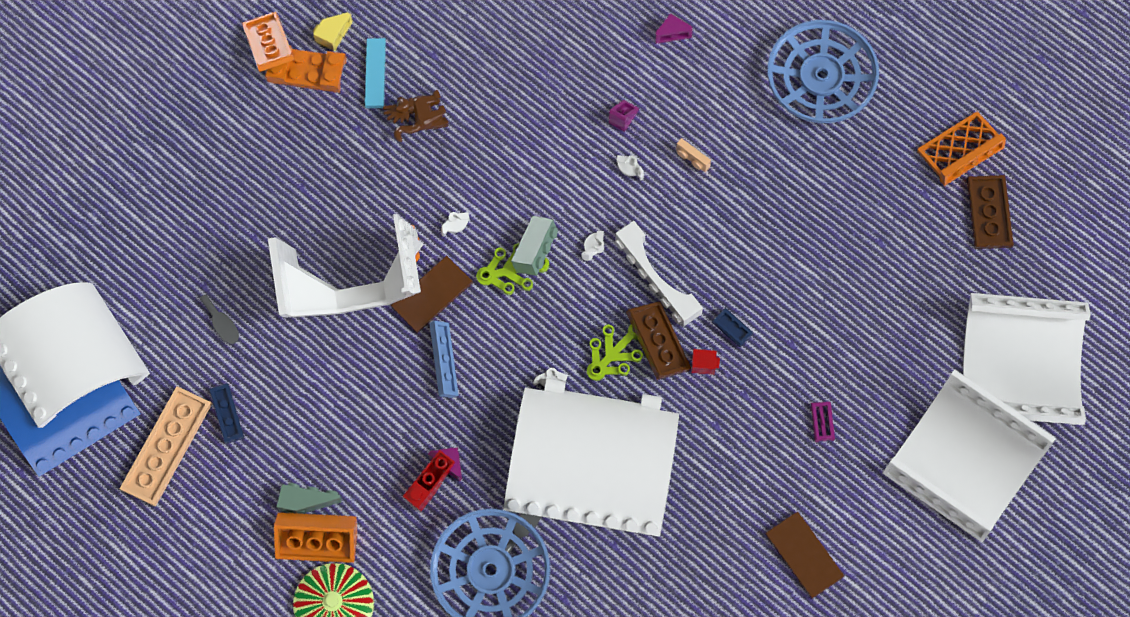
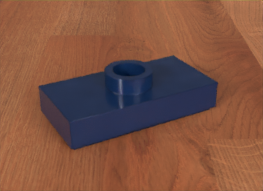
(732, 327)

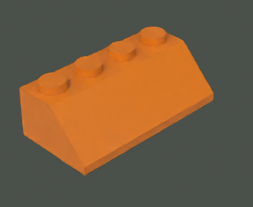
(315, 537)

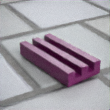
(831, 437)

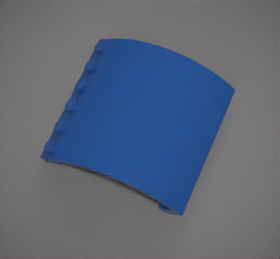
(73, 427)

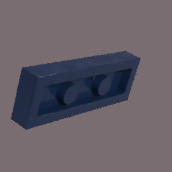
(227, 413)

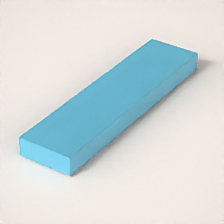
(375, 73)

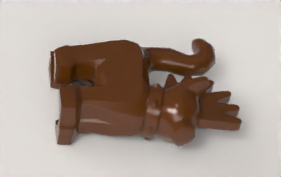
(421, 108)

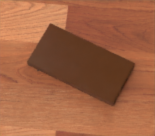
(990, 212)
(438, 290)
(658, 340)
(804, 555)

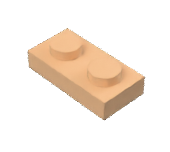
(698, 159)

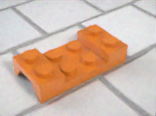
(310, 71)

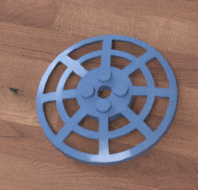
(823, 62)
(489, 555)

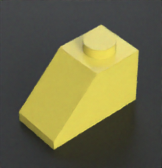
(332, 30)

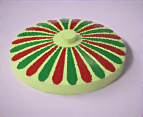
(333, 592)

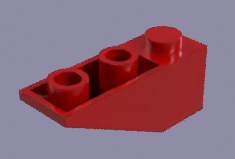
(429, 481)

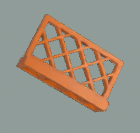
(968, 161)

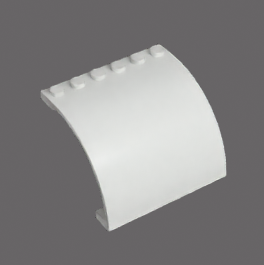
(64, 349)
(1028, 354)
(969, 455)

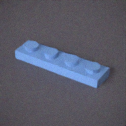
(444, 359)

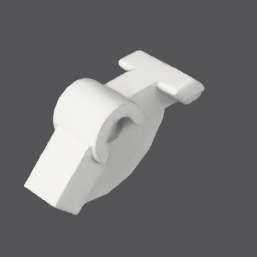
(630, 166)
(455, 223)
(593, 245)
(550, 373)

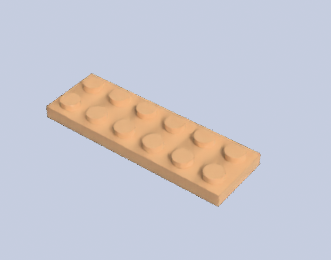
(165, 446)

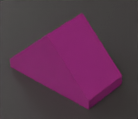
(673, 30)
(622, 115)
(453, 453)

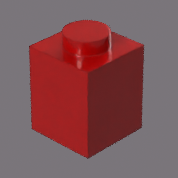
(705, 361)

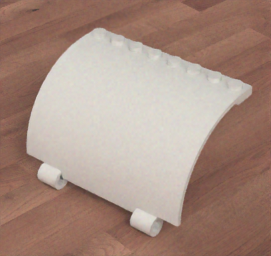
(592, 459)

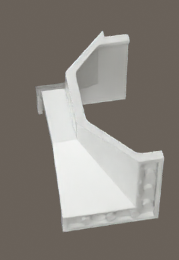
(307, 295)

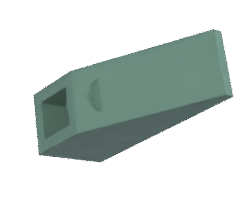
(302, 500)

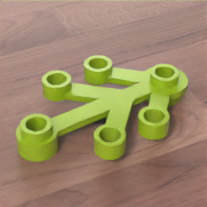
(507, 271)
(612, 355)

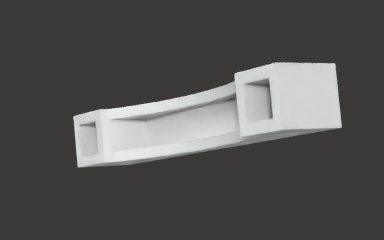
(683, 307)

